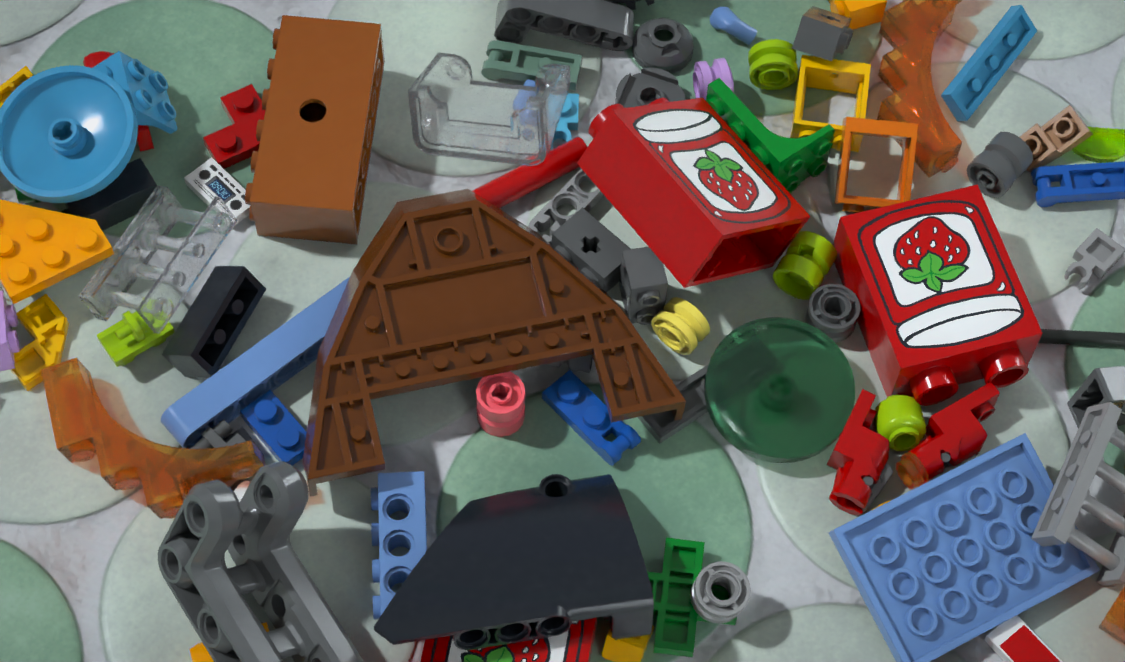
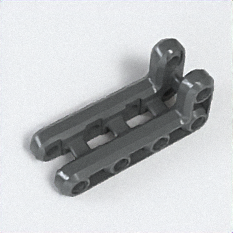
(266, 565)

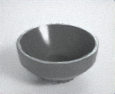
(666, 55)

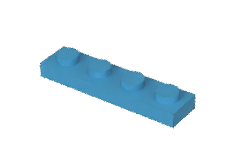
(989, 63)

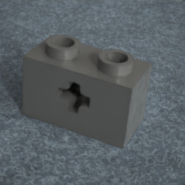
(823, 33)
(591, 248)

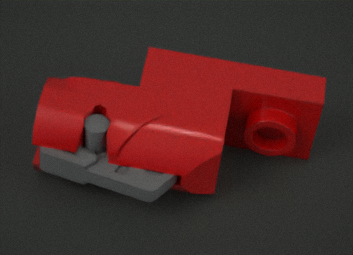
(859, 460)

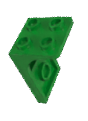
(786, 158)

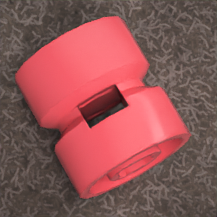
(500, 404)

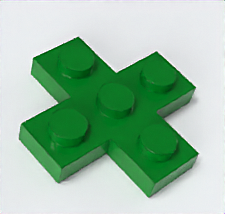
(672, 599)

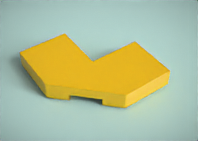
(49, 330)

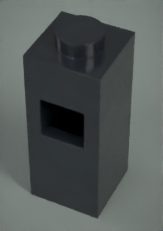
(119, 199)

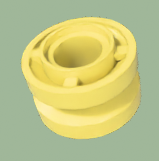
(680, 326)

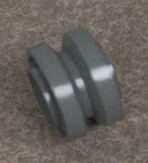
(838, 299)

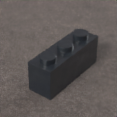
(214, 321)

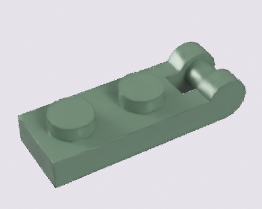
(526, 62)

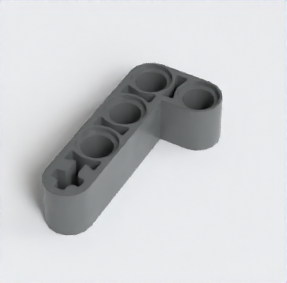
(582, 21)

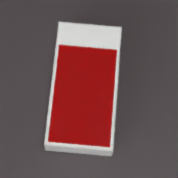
(1018, 643)

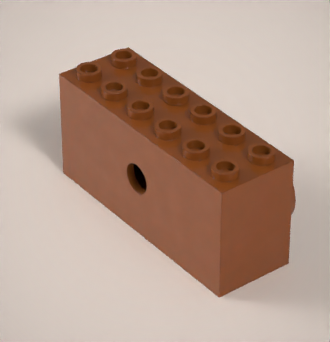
(316, 130)

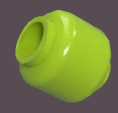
(900, 421)

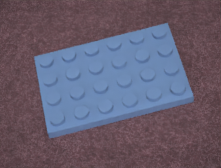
(959, 553)

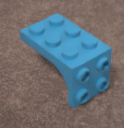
(144, 89)

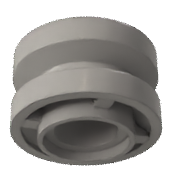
(707, 604)

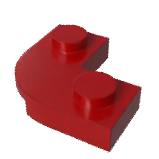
(239, 139)

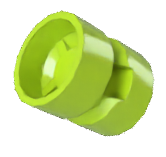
(804, 265)

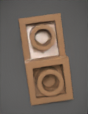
(1055, 137)

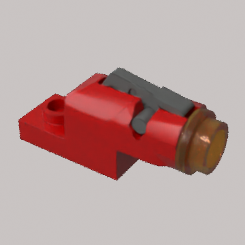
(951, 438)

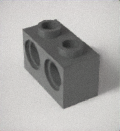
(642, 285)

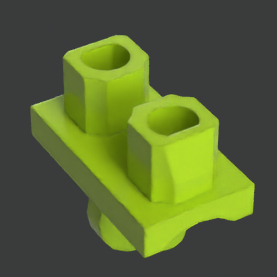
(130, 338)

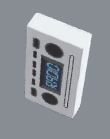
(212, 181)

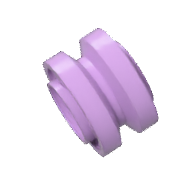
(704, 75)

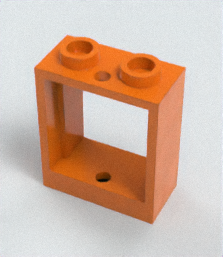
(875, 128)

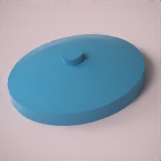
(66, 134)

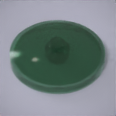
(779, 390)

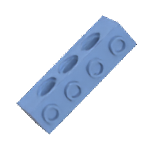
(397, 493)

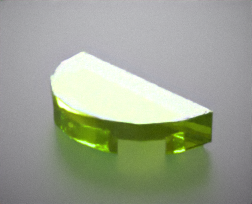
(1103, 145)

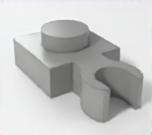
(1095, 256)

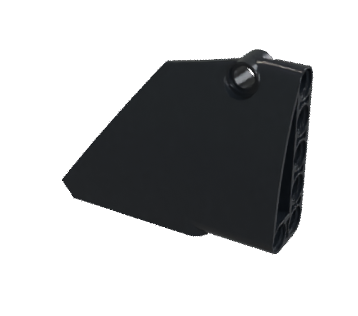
(527, 569)

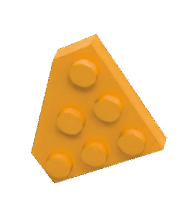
(45, 248)

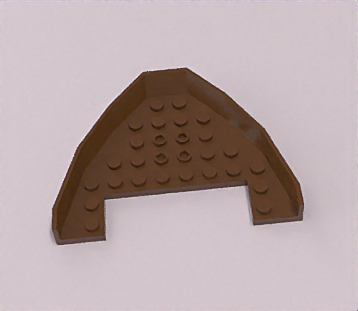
(456, 298)

